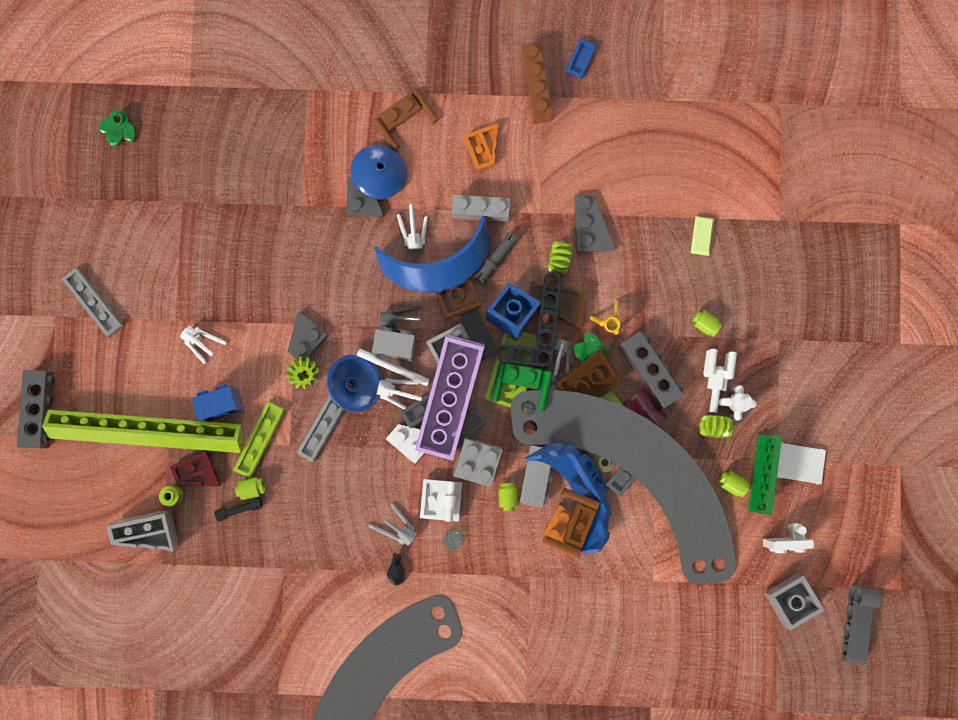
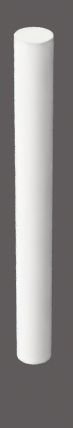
(393, 367)

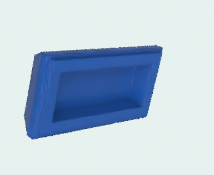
(581, 58)

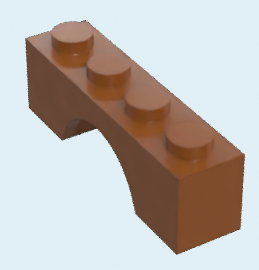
(537, 83)

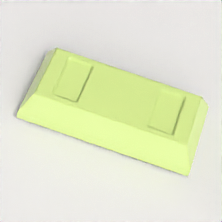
(702, 236)

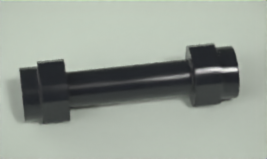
(223, 513)

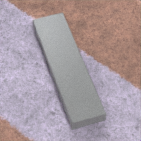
(92, 302)
(320, 430)

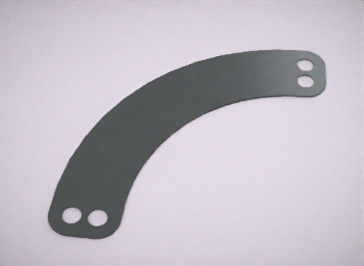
(650, 457)
(385, 659)

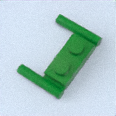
(523, 377)

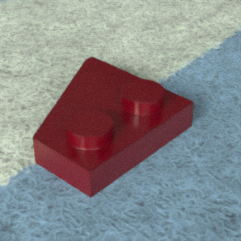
(196, 471)

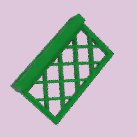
(764, 474)

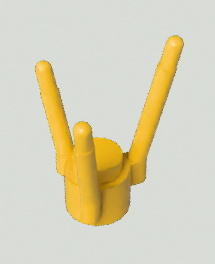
(611, 322)

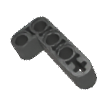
(858, 623)

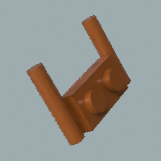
(399, 113)
(578, 525)

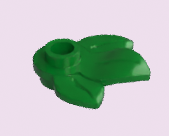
(117, 131)
(589, 347)

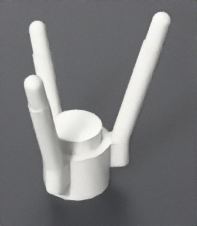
(413, 241)
(192, 337)
(386, 389)

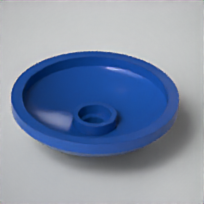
(374, 181)
(361, 375)

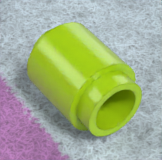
(706, 323)
(734, 483)
(250, 488)
(176, 495)
(508, 496)

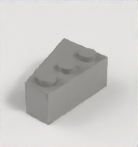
(148, 530)

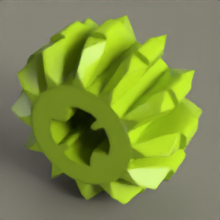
(559, 257)
(298, 367)
(716, 426)

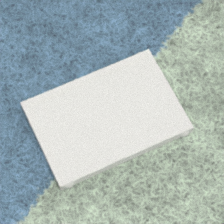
(801, 463)

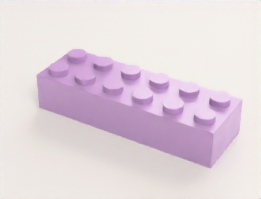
(449, 397)

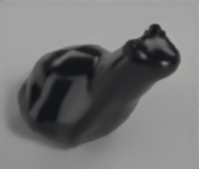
(395, 572)

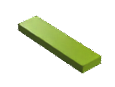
(259, 439)

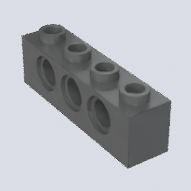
(651, 381)
(29, 400)

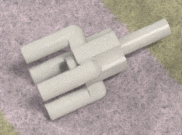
(718, 375)
(738, 402)

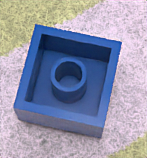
(513, 311)
(217, 403)

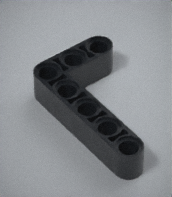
(542, 328)

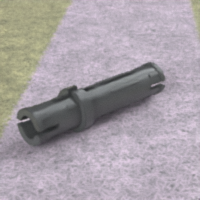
(491, 264)

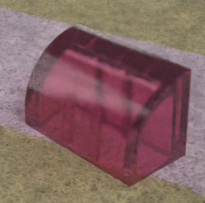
(646, 406)

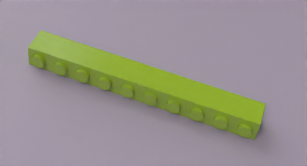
(144, 431)

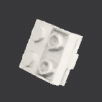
(441, 500)
(796, 542)

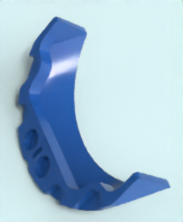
(442, 274)
(583, 479)

